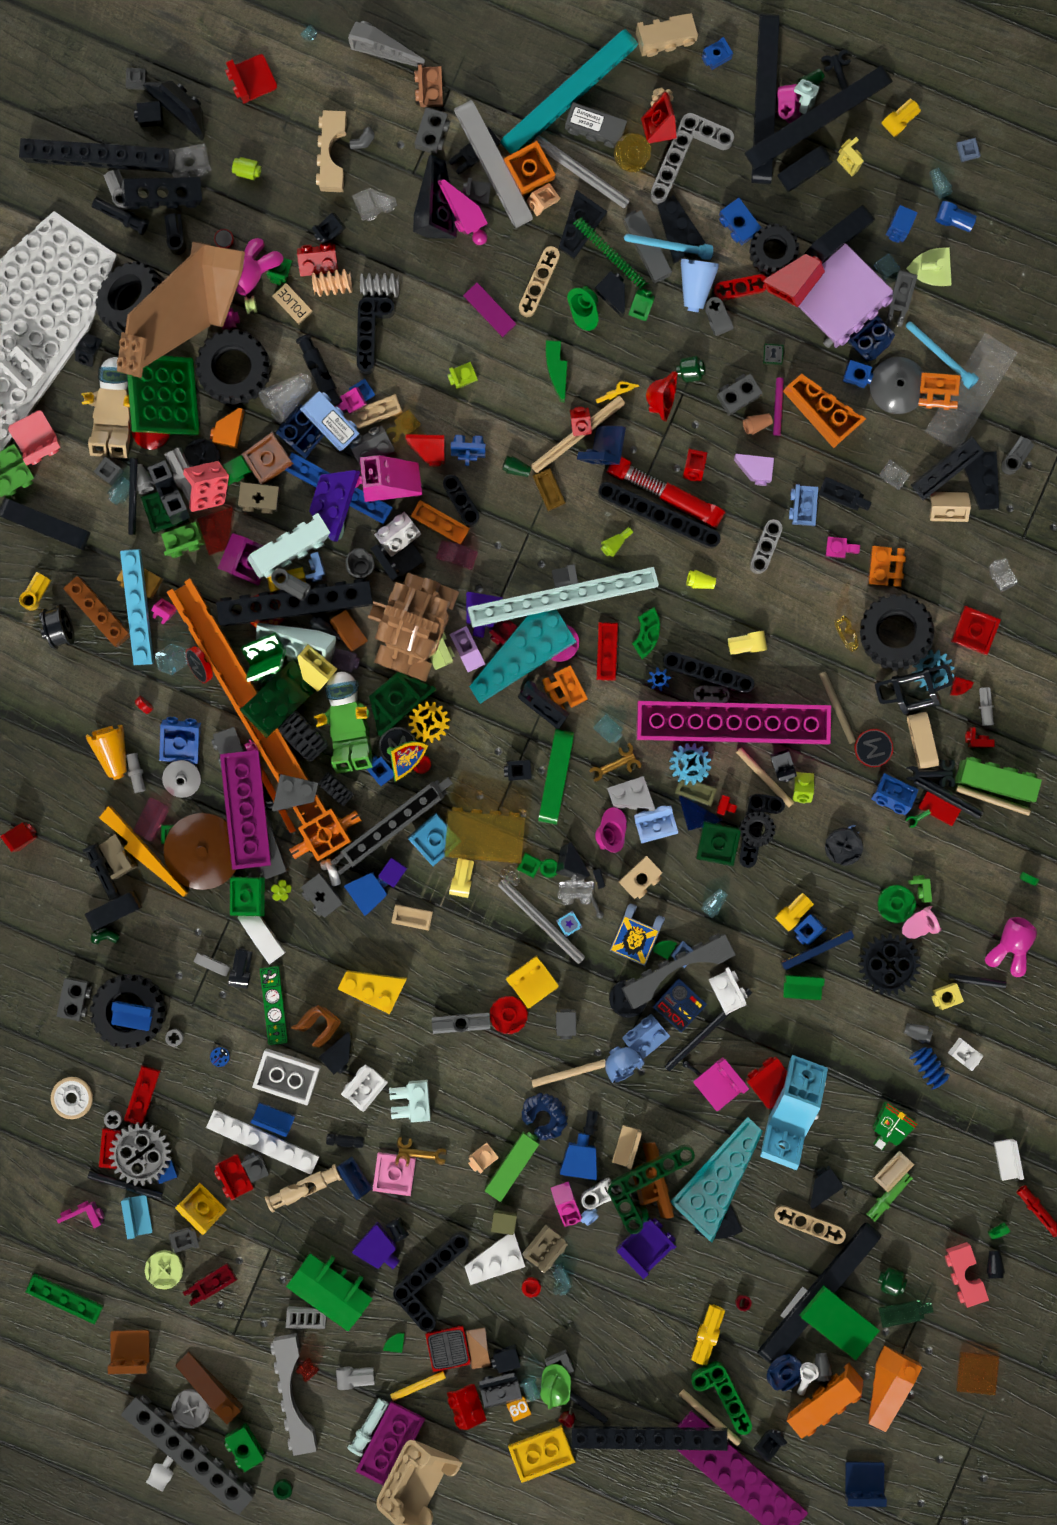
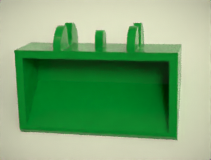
(330, 1291)

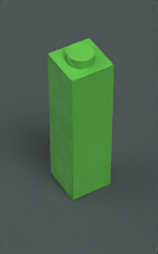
(512, 1165)

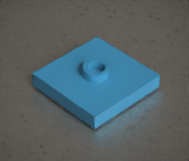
(430, 839)

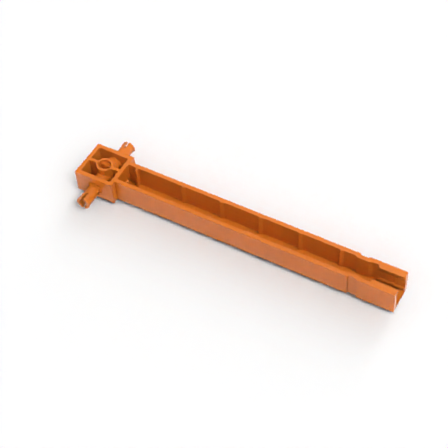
(321, 827)

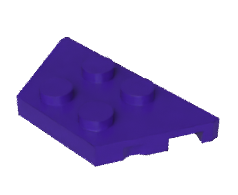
(333, 499)

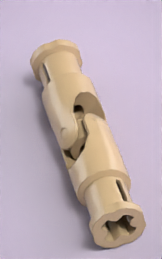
(294, 1192)

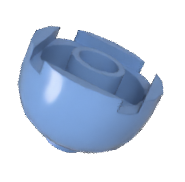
(622, 1063)

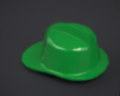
(583, 307)

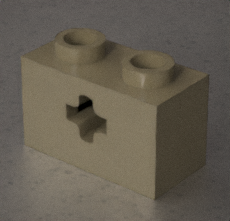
(249, 492)

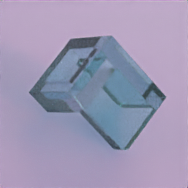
(171, 659)

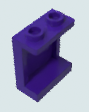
(647, 1247)

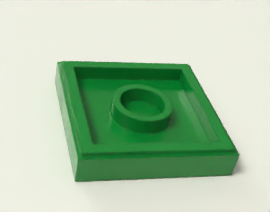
(247, 896)

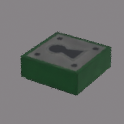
(773, 354)

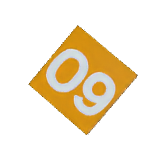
(518, 1409)

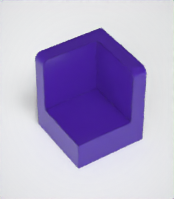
(392, 872)

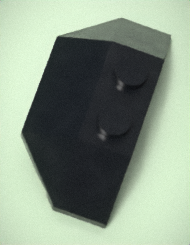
(179, 104)

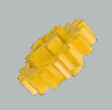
(419, 719)

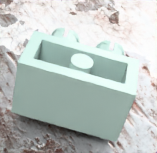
(419, 1102)

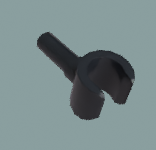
(268, 802)

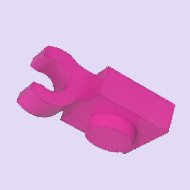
(352, 401)
(838, 547)

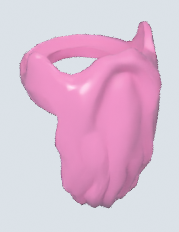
(921, 924)

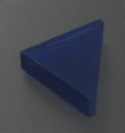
(695, 815)

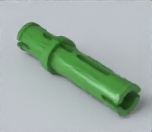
(887, 1198)

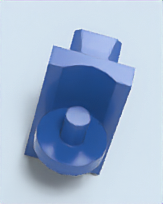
(468, 451)

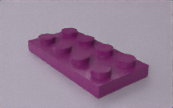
(392, 1433)

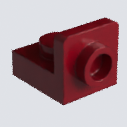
(502, 631)

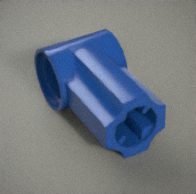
(951, 215)

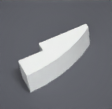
(262, 937)

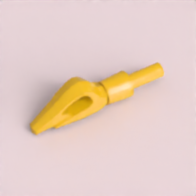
(618, 391)

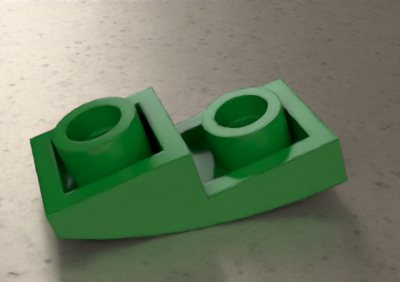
(236, 469)

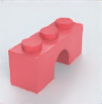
(960, 1258)

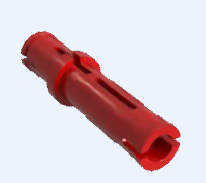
(1033, 1203)

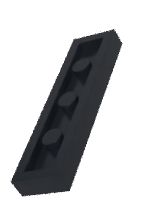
(947, 468)

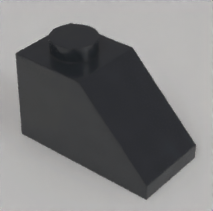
(612, 291)
(338, 1054)
(823, 1186)

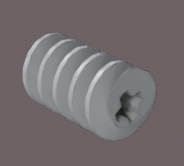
(379, 285)

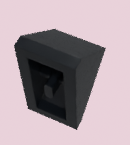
(571, 863)

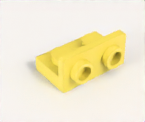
(849, 158)

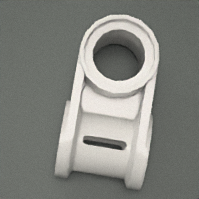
(599, 1193)

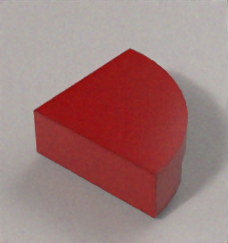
(960, 686)

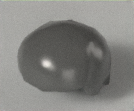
(359, 563)

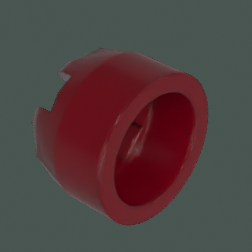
(746, 1302)
(567, 1419)

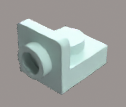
(808, 95)

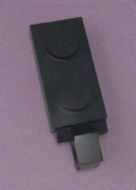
(843, 495)

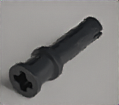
(128, 219)
(98, 863)

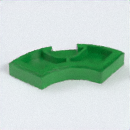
(648, 633)

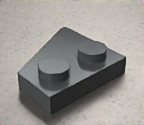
(294, 792)

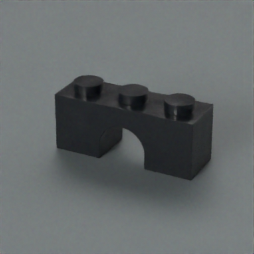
(168, 492)

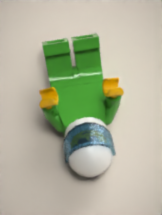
(347, 724)

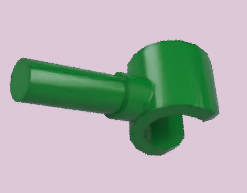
(918, 817)

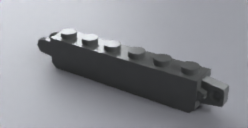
(393, 824)

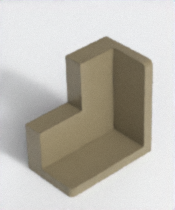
(117, 857)

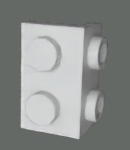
(23, 368)
(397, 534)
(364, 1087)

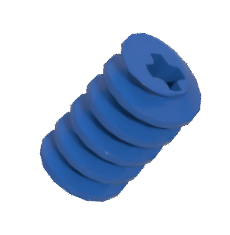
(930, 1067)

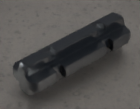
(345, 1140)

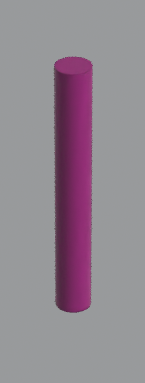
(778, 406)

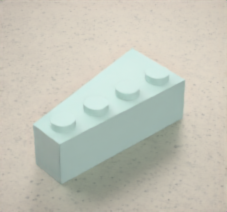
(289, 547)

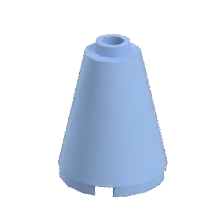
(697, 282)

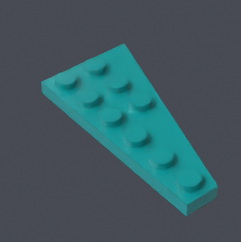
(711, 1189)

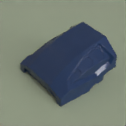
(872, 338)
(300, 432)

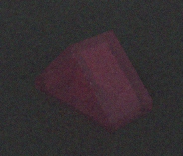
(457, 554)

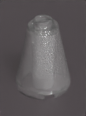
(286, 395)

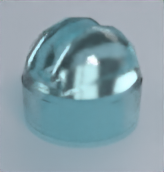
(309, 33)

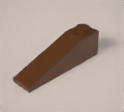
(209, 1388)

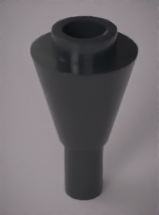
(321, 624)

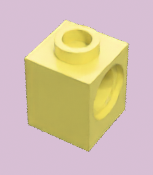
(956, 997)

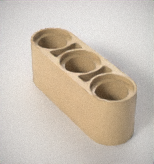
(922, 740)

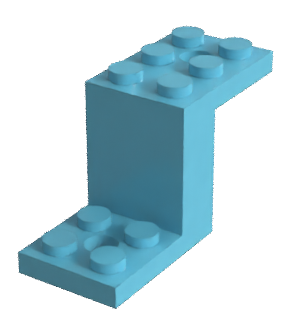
(794, 1112)

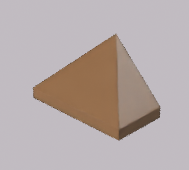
(478, 1348)

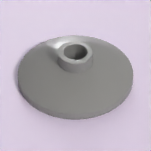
(186, 771)

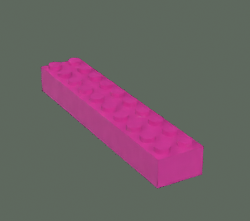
(733, 722)

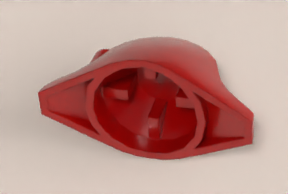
(661, 395)

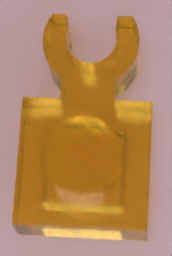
(405, 424)

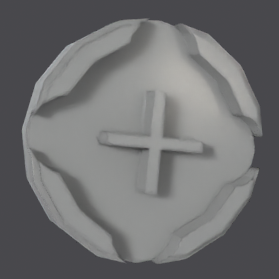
(190, 1409)

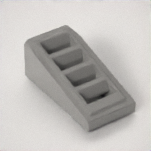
(306, 1310)

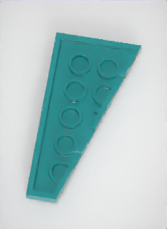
(531, 645)

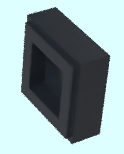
(599, 878)

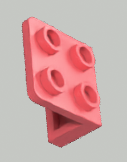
(34, 437)
(208, 485)

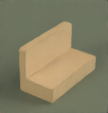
(950, 506)
(627, 1146)

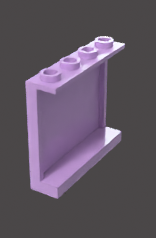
(845, 296)

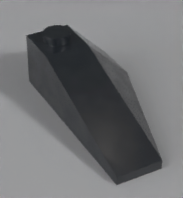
(432, 212)

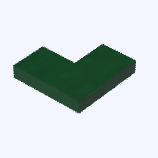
(157, 514)

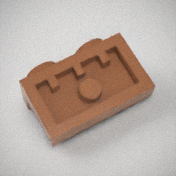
(430, 86)

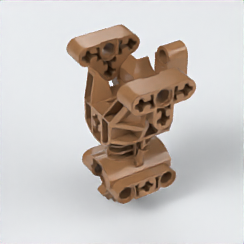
(412, 624)

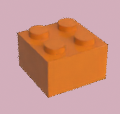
(529, 168)

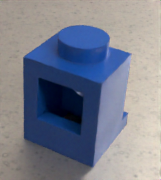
(717, 60)
(385, 776)
(810, 922)

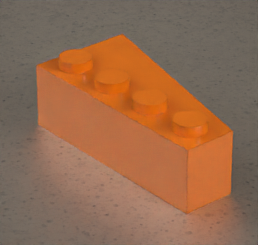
(823, 410)
(826, 1402)

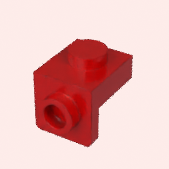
(580, 421)

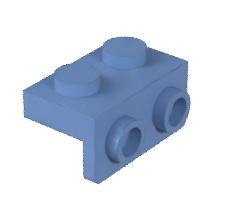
(804, 505)
(646, 1036)

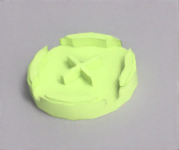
(164, 1269)

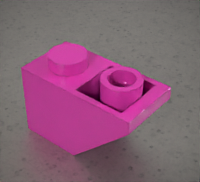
(566, 1204)

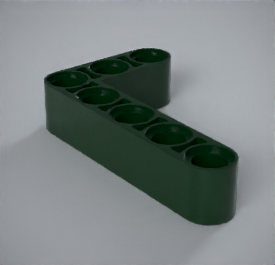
(644, 1180)

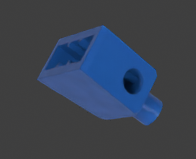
(367, 892)
(580, 1159)

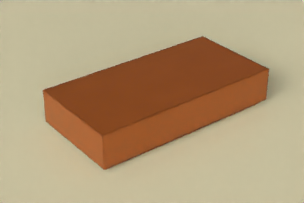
(348, 630)

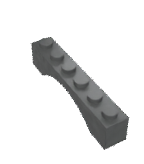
(642, 989)

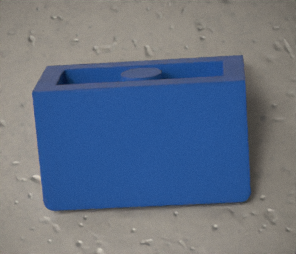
(131, 1015)
(273, 1119)

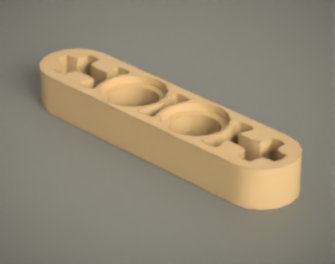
(540, 282)
(810, 1222)

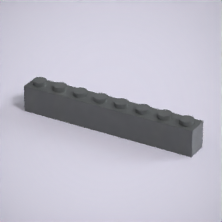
(230, 742)

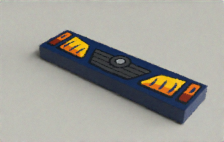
(817, 949)

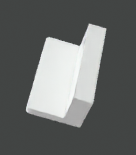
(1008, 1159)

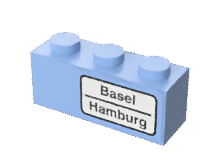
(330, 420)

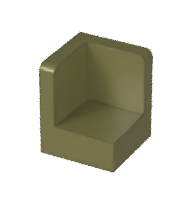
(503, 1222)

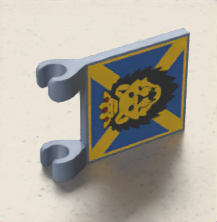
(635, 938)

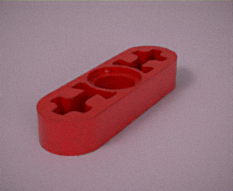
(726, 285)

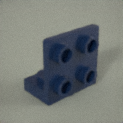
(606, 446)
(864, 1484)

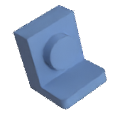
(317, 565)

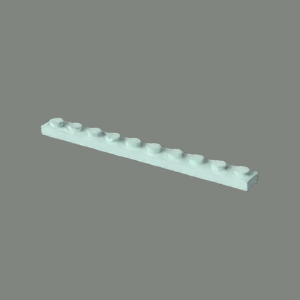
(562, 597)

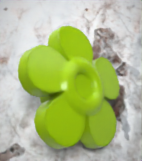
(280, 890)

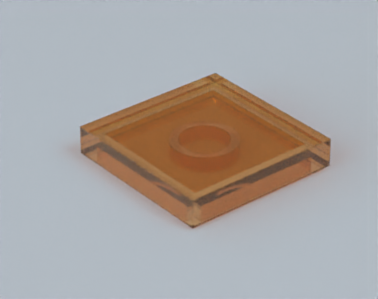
(977, 1373)

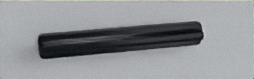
(949, 797)

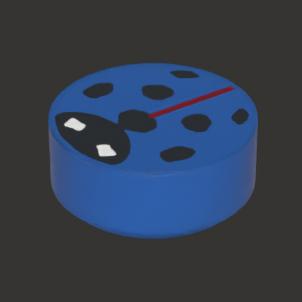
(220, 1056)

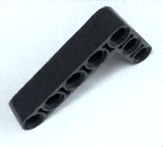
(426, 1275)

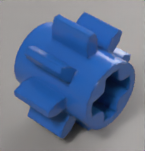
(659, 684)

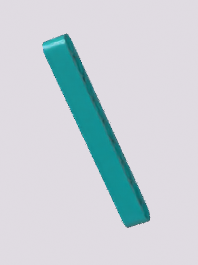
(569, 92)

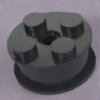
(57, 626)

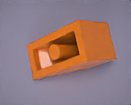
(228, 429)

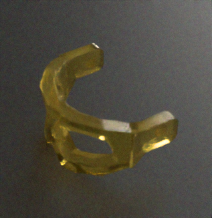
(851, 646)

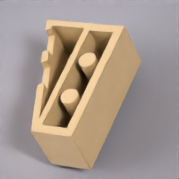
(666, 35)

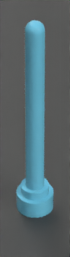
(704, 251)
(969, 379)

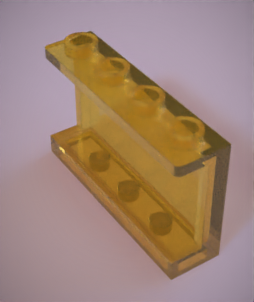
(484, 835)

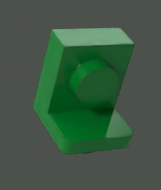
(280, 273)
(642, 304)

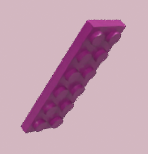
(245, 809)

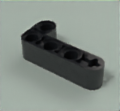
(841, 234)
(370, 336)
(756, 831)

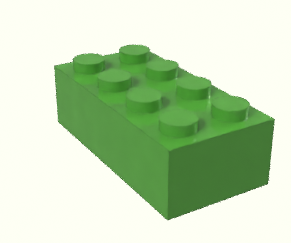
(997, 780)

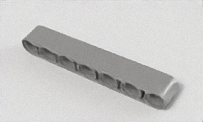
(493, 163)

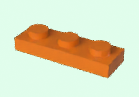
(440, 522)

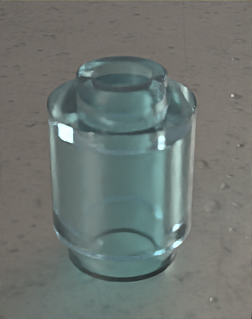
(119, 491)

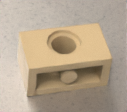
(629, 880)

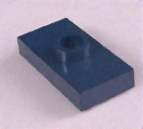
(354, 1178)

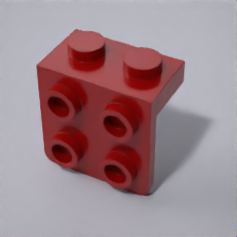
(251, 78)
(768, 1081)

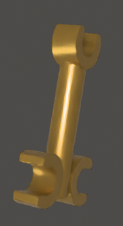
(628, 759)
(405, 1153)

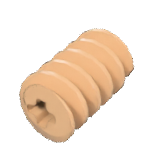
(332, 283)

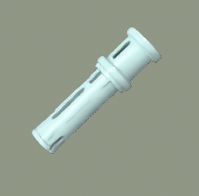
(364, 1434)

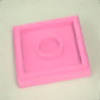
(393, 1177)

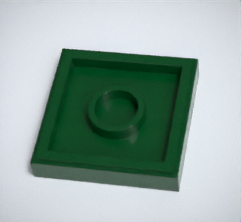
(718, 843)

